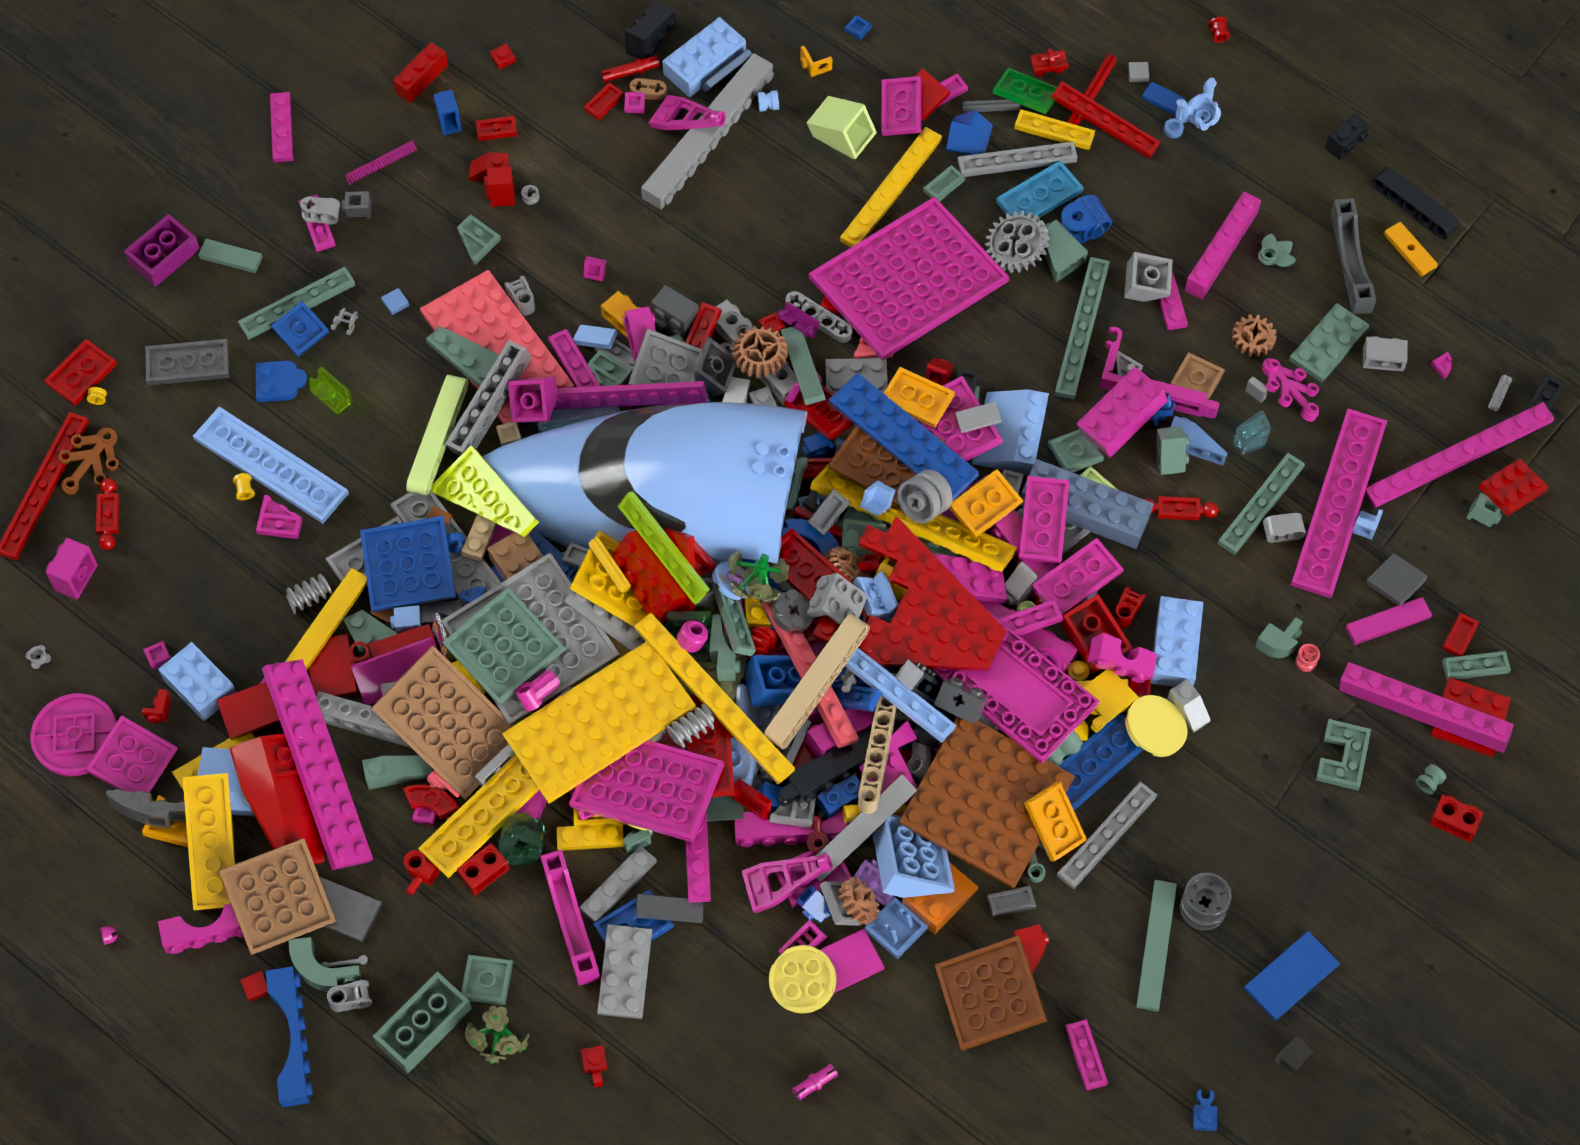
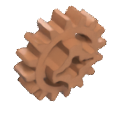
(1264, 335)
(859, 900)

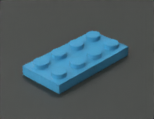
(1041, 192)

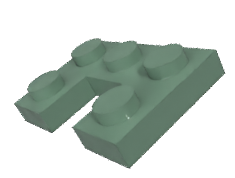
(1355, 743)

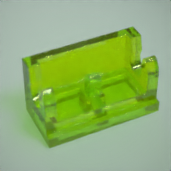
(330, 391)

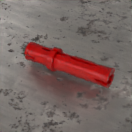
(637, 66)

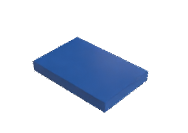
(627, 917)

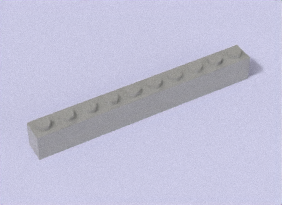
(698, 142)

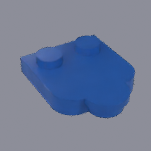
(278, 381)

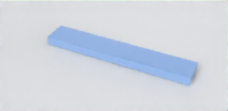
(900, 695)

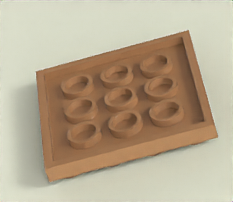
(277, 896)

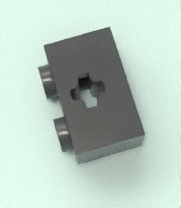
(950, 699)

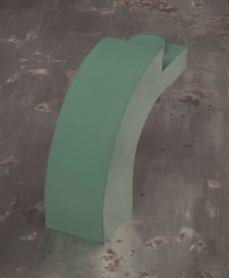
(313, 973)

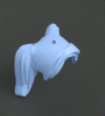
(1200, 107)

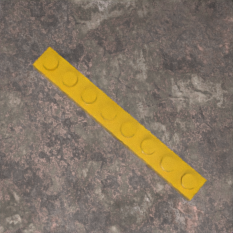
(891, 187)

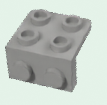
(836, 598)

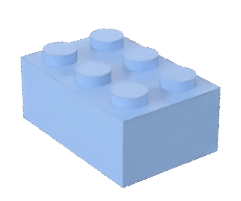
(196, 681)

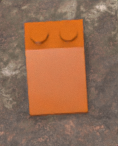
(939, 908)

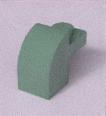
(1279, 643)

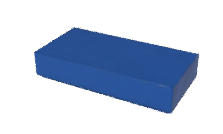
(1161, 98)

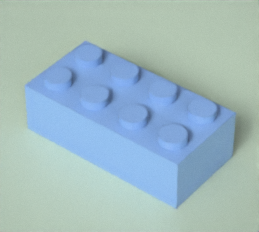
(703, 56)
(1177, 641)

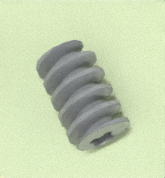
(308, 592)
(691, 725)

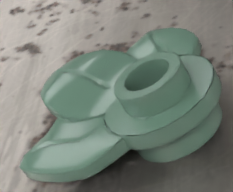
(1278, 252)

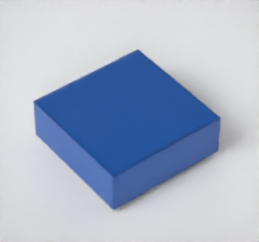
(857, 27)

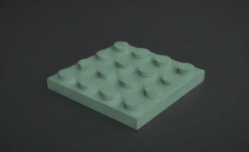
(503, 646)

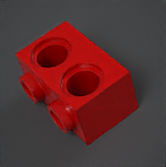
(1454, 823)
(486, 872)

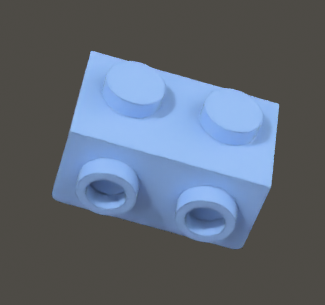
(880, 597)

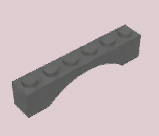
(1357, 282)

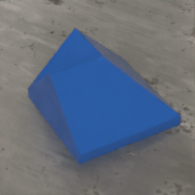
(969, 134)

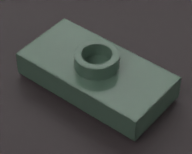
(944, 183)

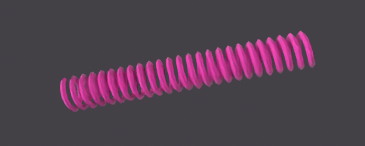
(380, 158)

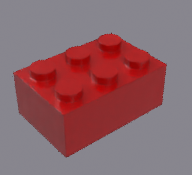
(1089, 621)

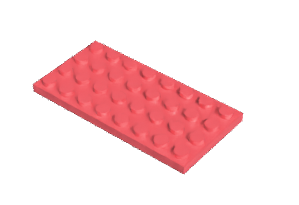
(489, 318)

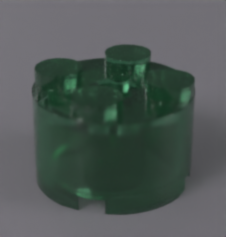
(521, 839)

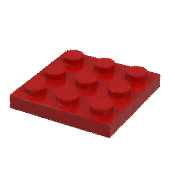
(1477, 699)

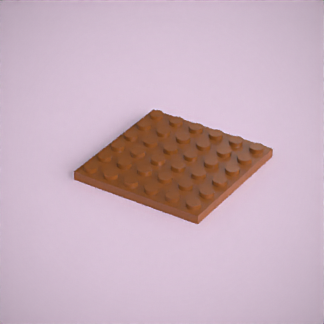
(977, 797)

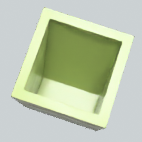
(842, 126)

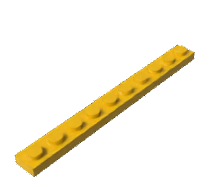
(714, 698)

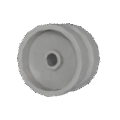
(925, 496)

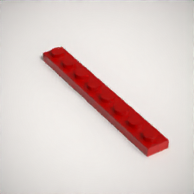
(41, 487)

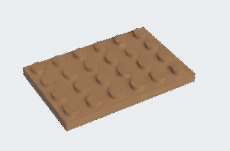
(444, 720)

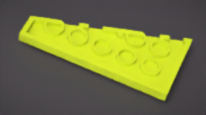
(481, 490)

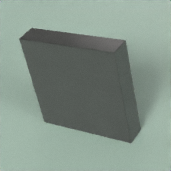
(1396, 579)

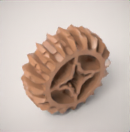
(750, 358)
(847, 563)

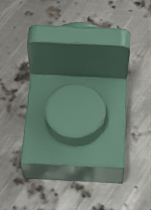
(635, 839)

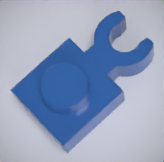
(1204, 1114)

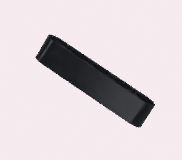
(1415, 202)

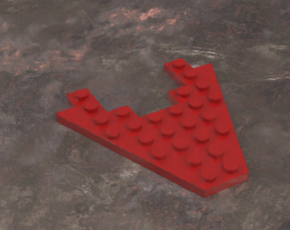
(936, 618)

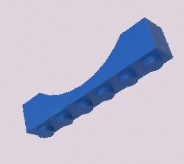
(292, 1081)

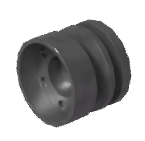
(1210, 892)

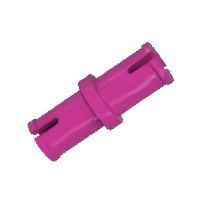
(814, 1082)

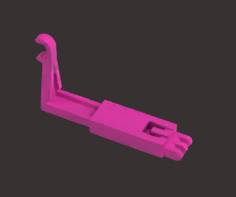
(1185, 399)

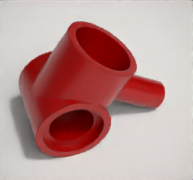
(426, 872)

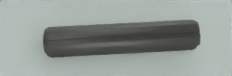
(990, 105)

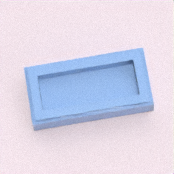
(595, 336)

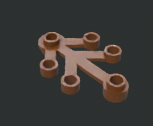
(90, 457)

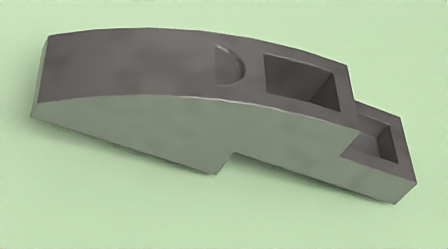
(143, 809)

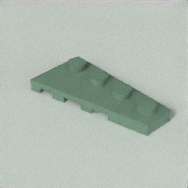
(464, 354)

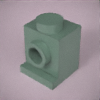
(1484, 511)

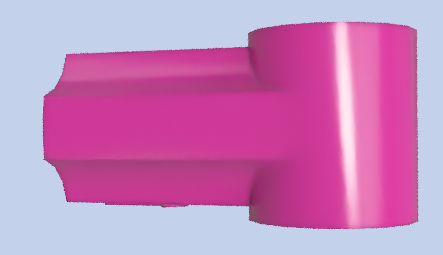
(533, 692)

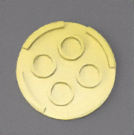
(1156, 725)
(802, 979)

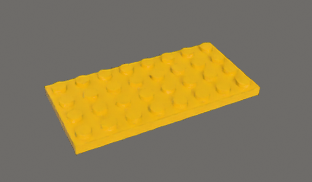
(598, 721)

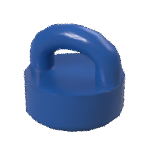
(455, 539)

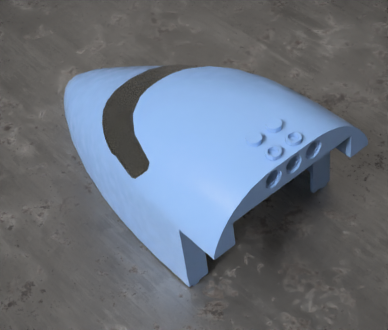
(693, 465)

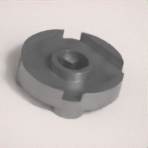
(781, 609)

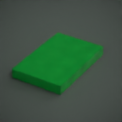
(1025, 90)

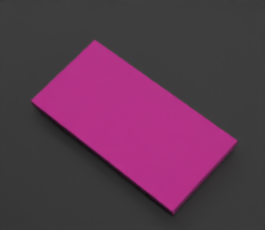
(1028, 696)

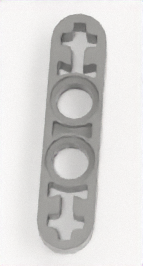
(821, 314)

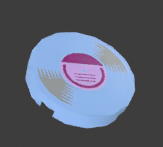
(723, 577)

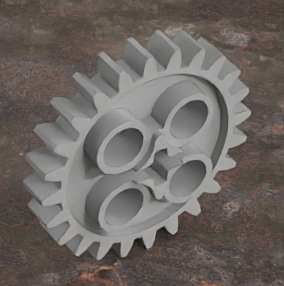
(1032, 243)

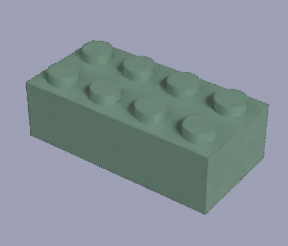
(422, 1022)

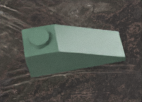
(394, 770)

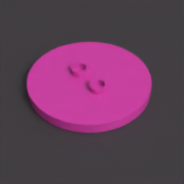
(71, 733)

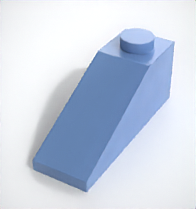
(1200, 443)

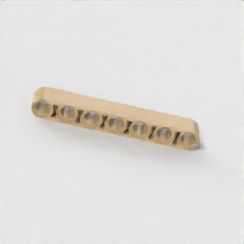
(817, 681)
(877, 752)

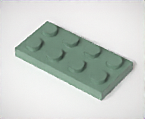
(1329, 342)

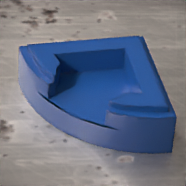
(471, 594)

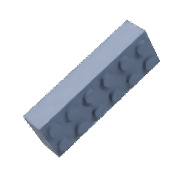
(1099, 506)

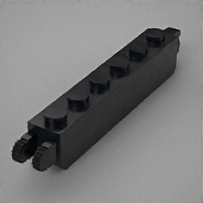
(828, 769)

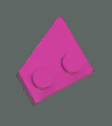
(278, 520)

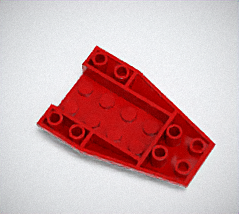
(276, 793)

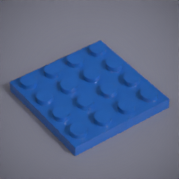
(407, 564)

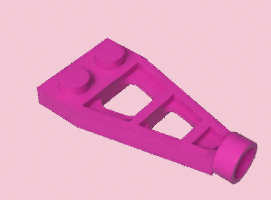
(672, 105)
(758, 884)

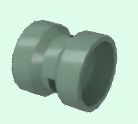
(1431, 778)

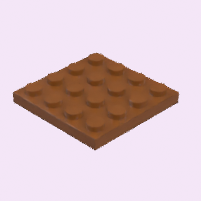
(866, 462)
(990, 993)

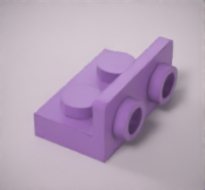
(870, 874)

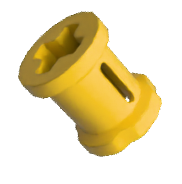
(243, 486)

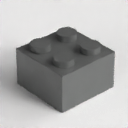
(674, 312)

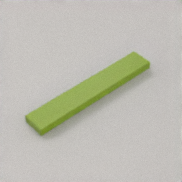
(663, 547)

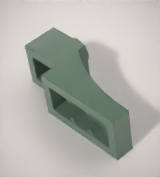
(721, 654)

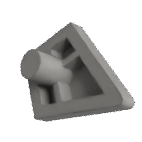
(1125, 364)

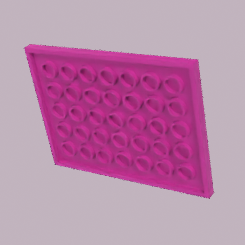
(908, 278)

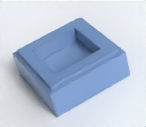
(395, 301)

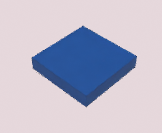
(300, 329)

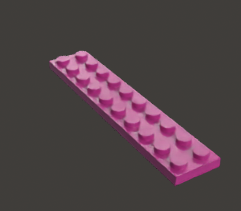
(1339, 503)
(317, 764)

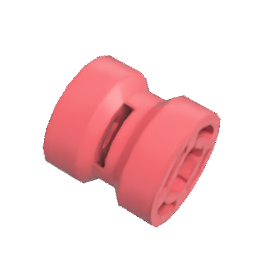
(1311, 654)

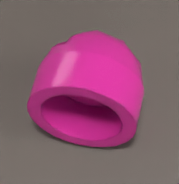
(106, 934)

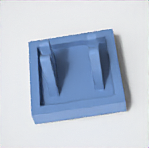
(896, 928)

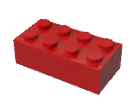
(648, 577)

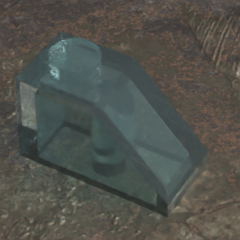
(1252, 433)

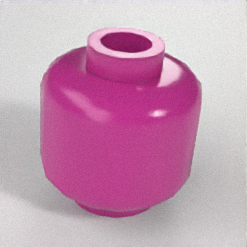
(692, 636)

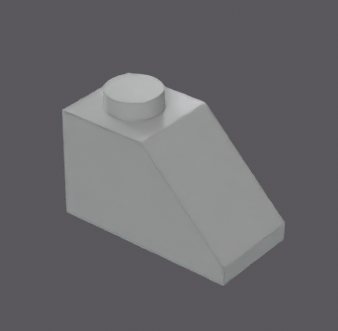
(1019, 585)
(1190, 705)

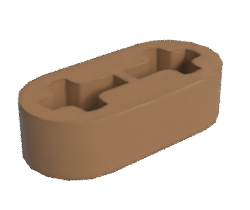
(649, 87)

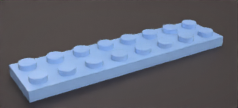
(271, 465)

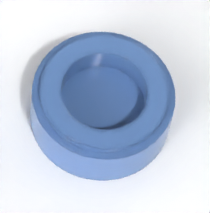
(1173, 128)

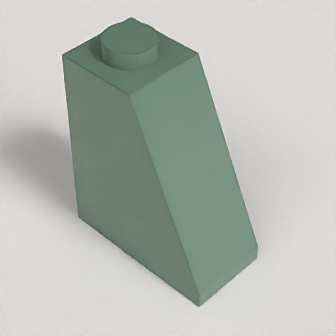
(1063, 252)

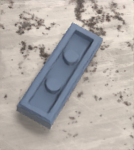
(727, 70)

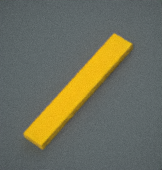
(329, 618)

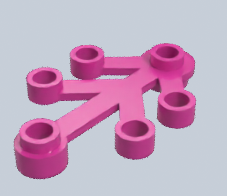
(1274, 370)

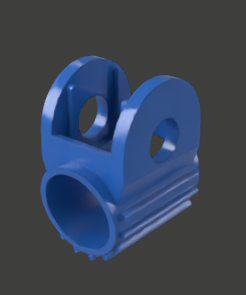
(1087, 216)

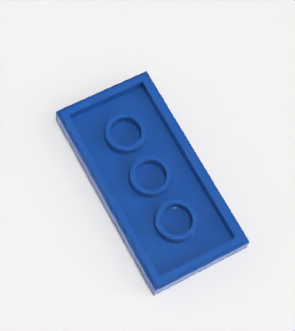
(1291, 976)

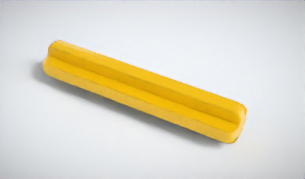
(609, 565)

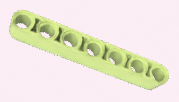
(436, 435)

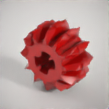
(764, 640)

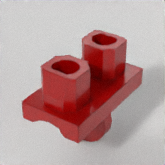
(1049, 62)

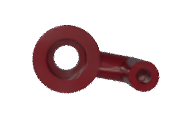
(817, 834)

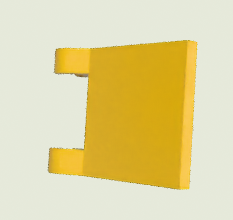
(1113, 697)

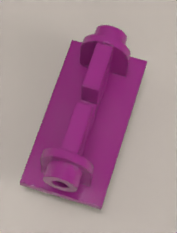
(799, 319)

